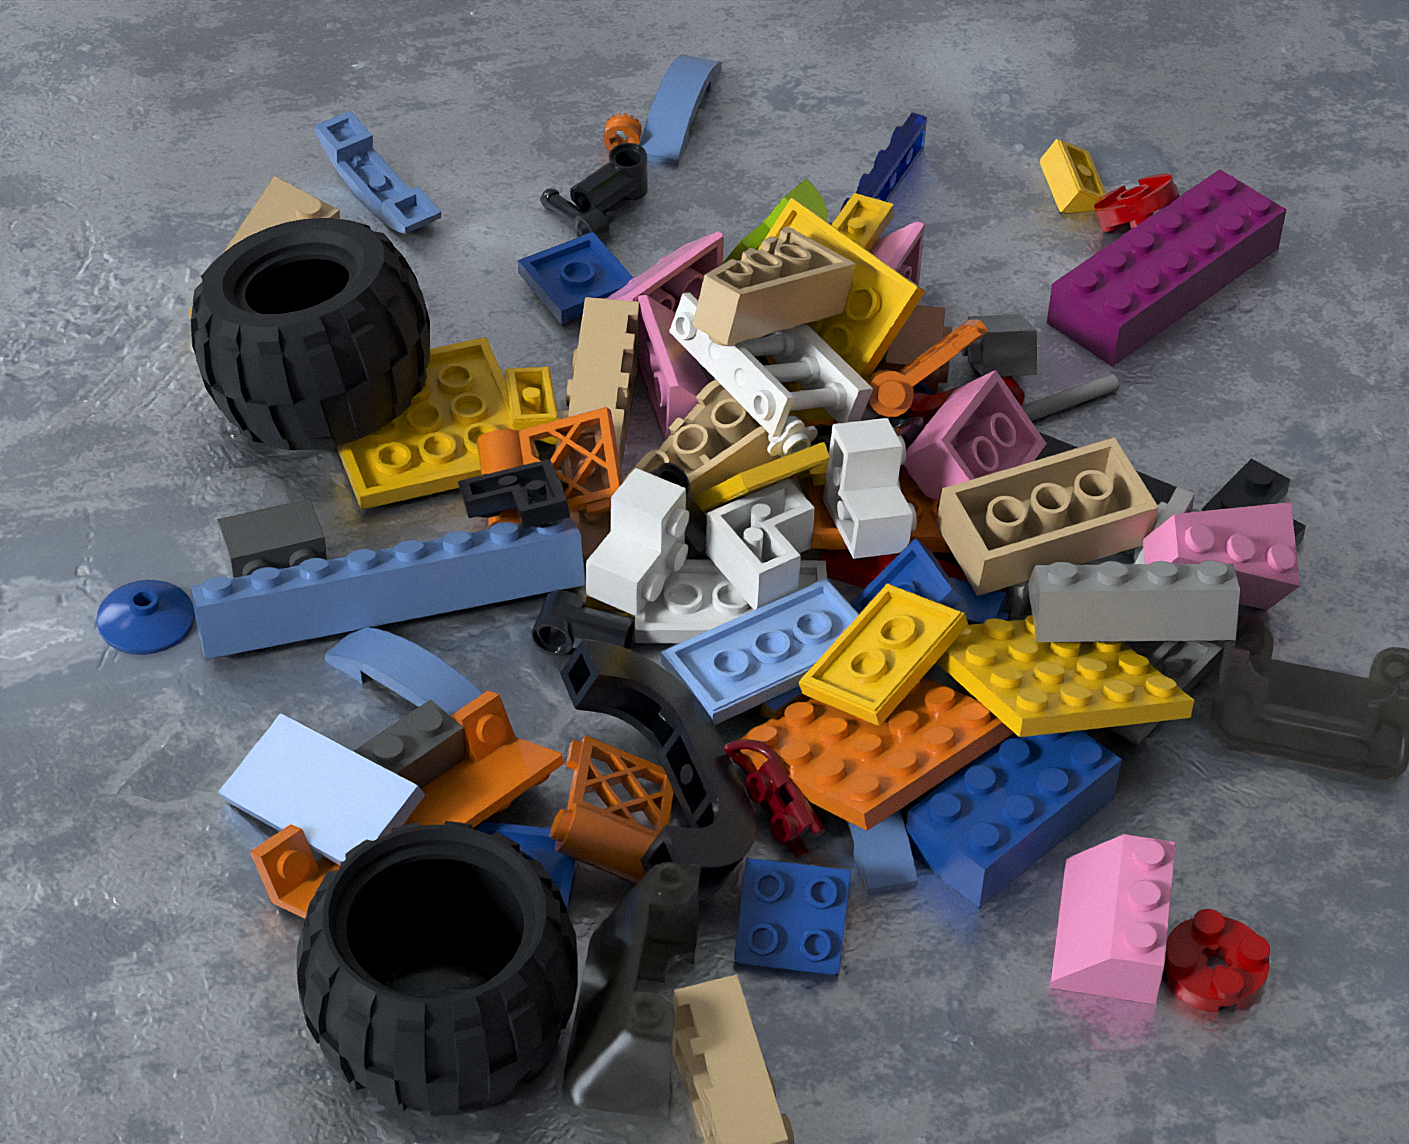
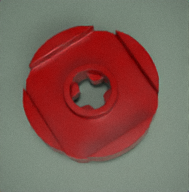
(1136, 203)
(1219, 937)

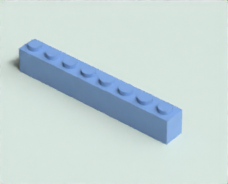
(385, 586)

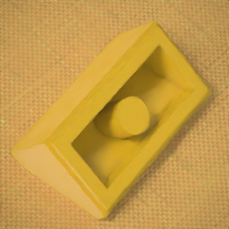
(1072, 177)
(531, 398)

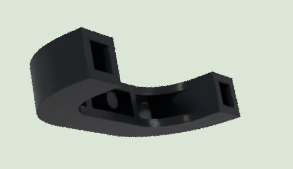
(673, 720)

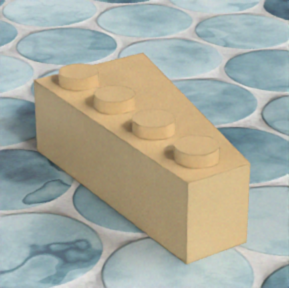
(773, 289)
(606, 364)

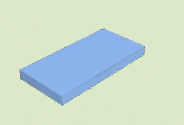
(760, 651)
(320, 788)

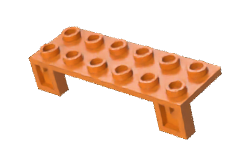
(483, 784)

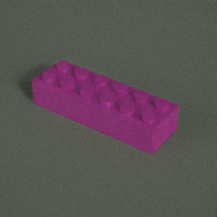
(1165, 267)

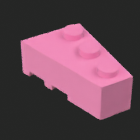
(1251, 537)

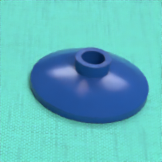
(145, 617)

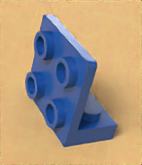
(792, 916)

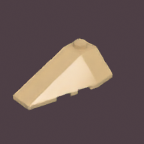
(712, 441)

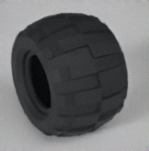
(311, 333)
(426, 899)

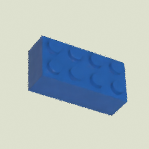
(1010, 809)

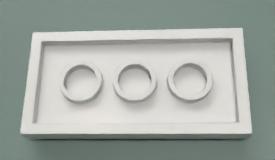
(700, 600)

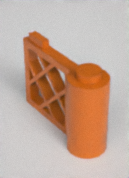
(894, 390)
(514, 448)
(611, 836)

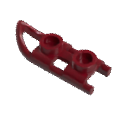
(763, 787)

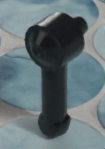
(583, 222)

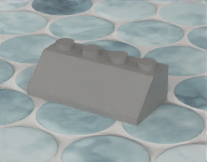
(1134, 602)

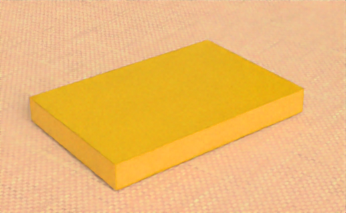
(762, 477)
(883, 654)

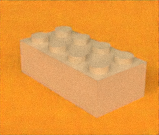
(1046, 513)

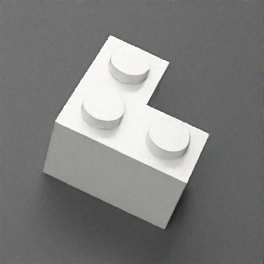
(865, 488)
(760, 541)
(642, 544)

